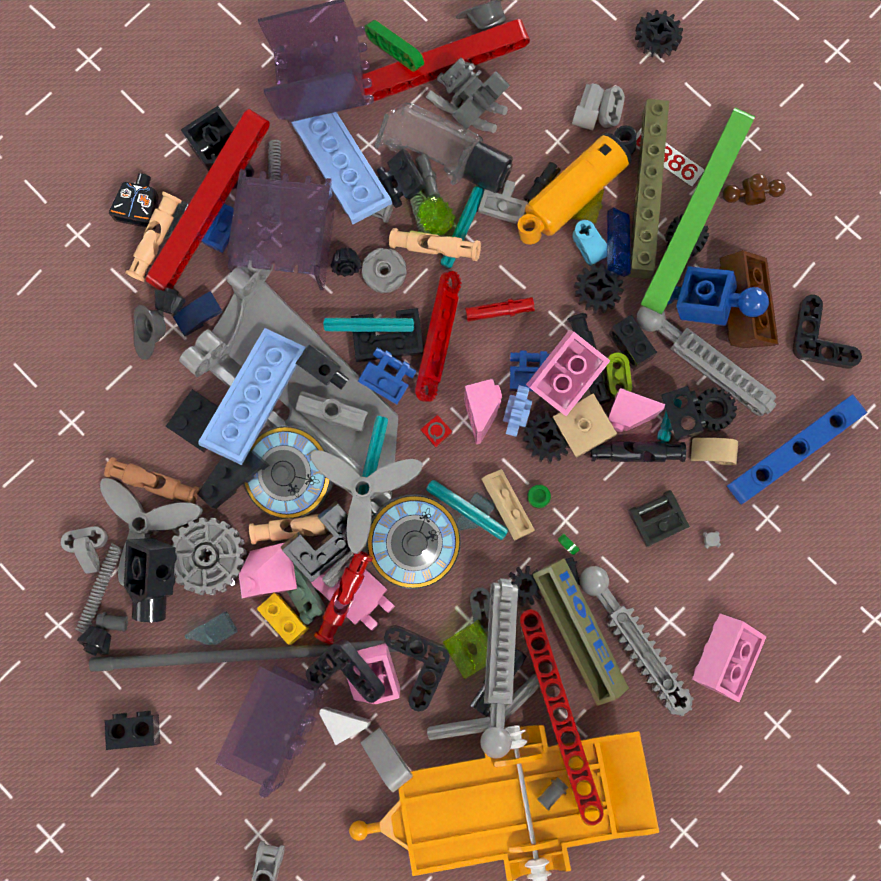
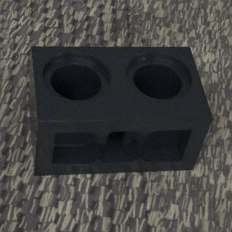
(632, 342)
(677, 415)
(133, 735)

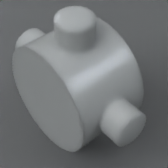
(711, 539)

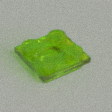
(457, 647)

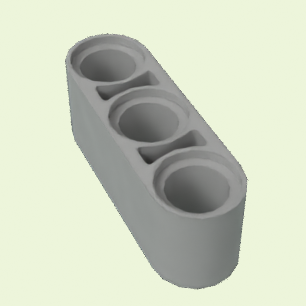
(386, 759)

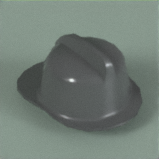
(485, 15)
(148, 329)

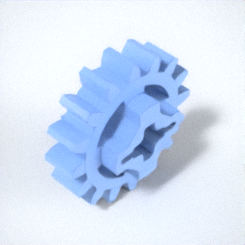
(517, 410)

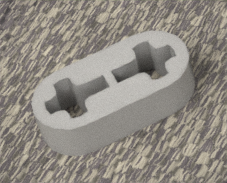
(611, 107)
(89, 532)
(86, 555)

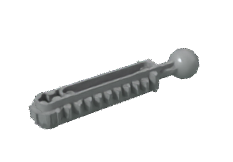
(711, 363)
(595, 582)
(500, 665)

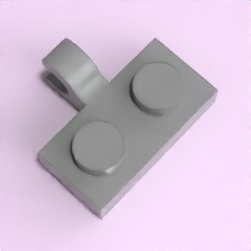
(503, 205)

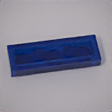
(618, 242)

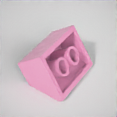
(568, 372)
(482, 404)
(729, 657)

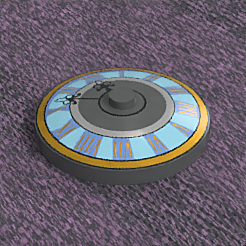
(291, 482)
(413, 541)

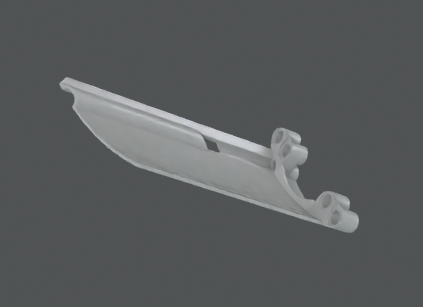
(233, 338)

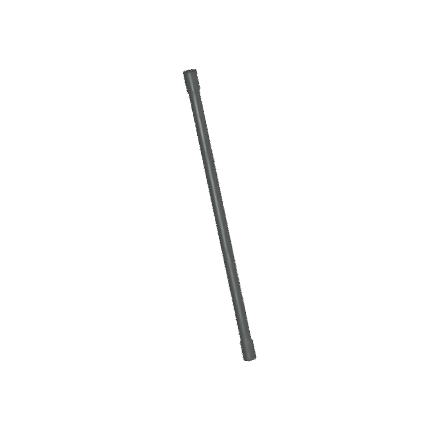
(110, 663)

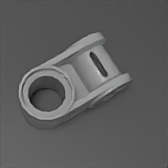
(268, 863)

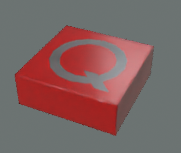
(436, 431)

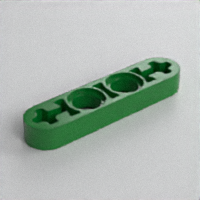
(394, 45)

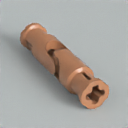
(138, 477)

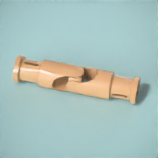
(448, 246)
(148, 247)
(274, 530)

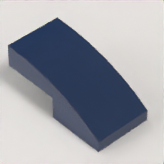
(196, 313)

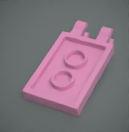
(365, 599)

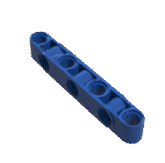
(808, 440)

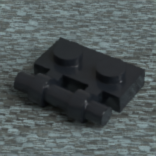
(406, 174)

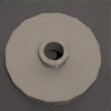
(384, 259)

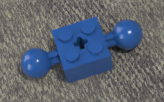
(711, 294)

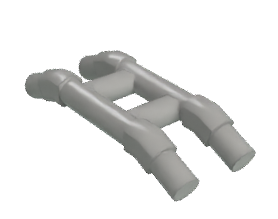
(452, 107)

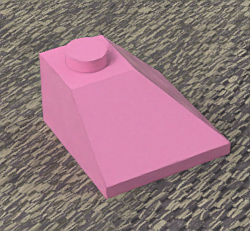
(632, 410)
(267, 572)

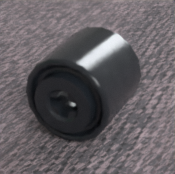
(488, 167)

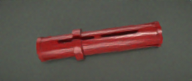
(505, 308)

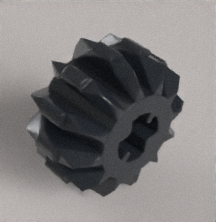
(532, 590)

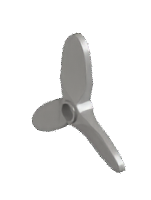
(381, 481)
(131, 511)

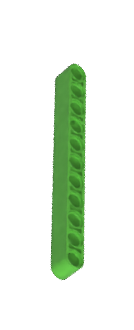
(697, 211)

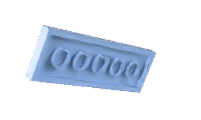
(342, 160)
(252, 396)

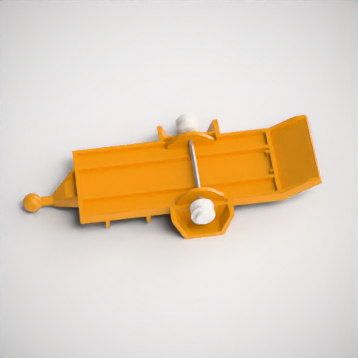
(492, 813)

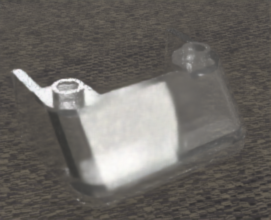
(430, 135)

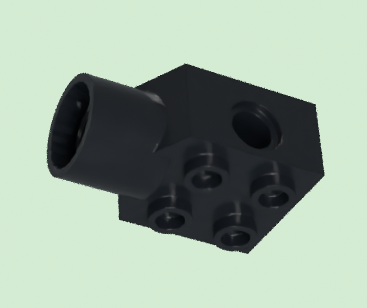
(208, 136)
(149, 577)

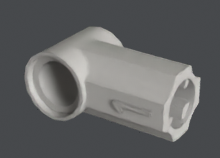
(587, 111)

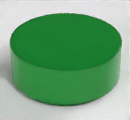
(539, 496)
(568, 544)

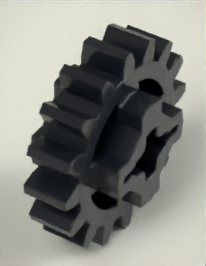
(658, 33)
(607, 289)
(538, 434)

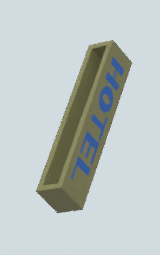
(581, 632)

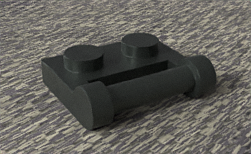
(661, 525)

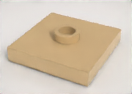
(585, 426)

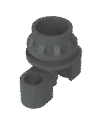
(477, 96)

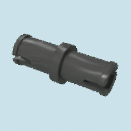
(428, 176)

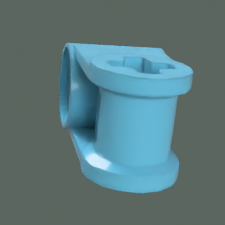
(591, 246)

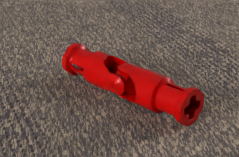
(349, 584)

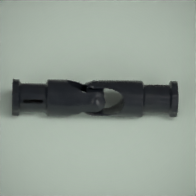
(580, 327)
(654, 451)

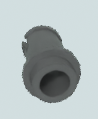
(112, 622)
(552, 793)

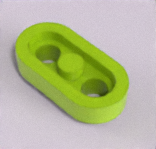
(618, 376)

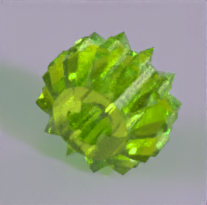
(436, 216)

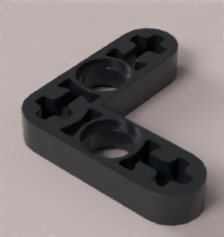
(811, 339)
(341, 662)
(429, 663)

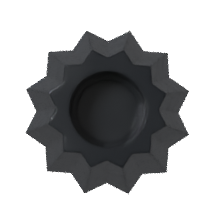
(345, 262)
(168, 301)
(95, 641)

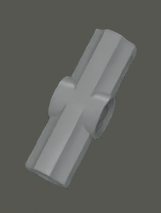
(317, 407)

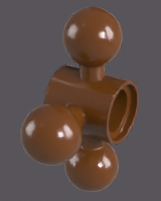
(754, 190)

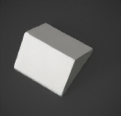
(342, 724)

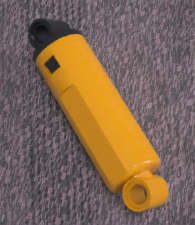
(577, 184)

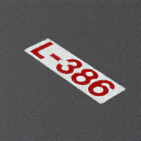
(678, 163)

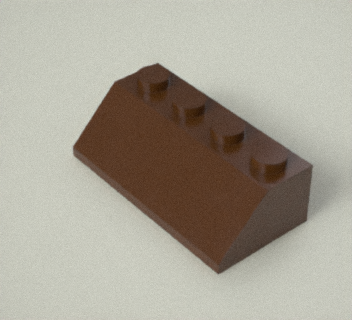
(746, 331)

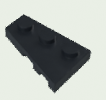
(229, 477)

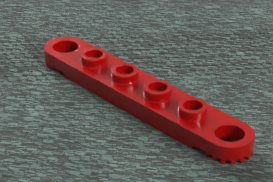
(438, 336)

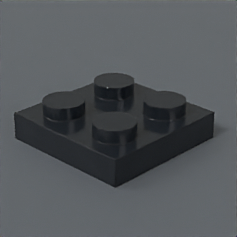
(192, 418)

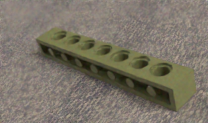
(648, 188)

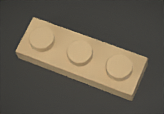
(508, 504)

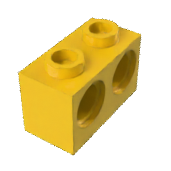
(282, 618)

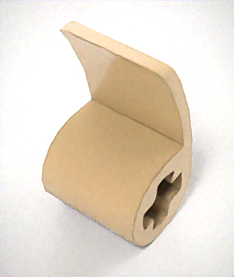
(720, 450)

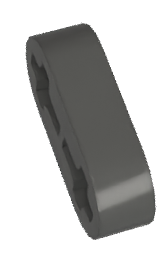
(476, 611)

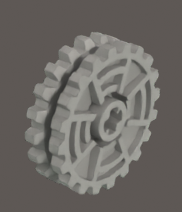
(224, 562)

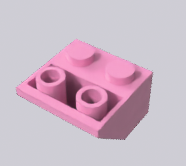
(381, 663)

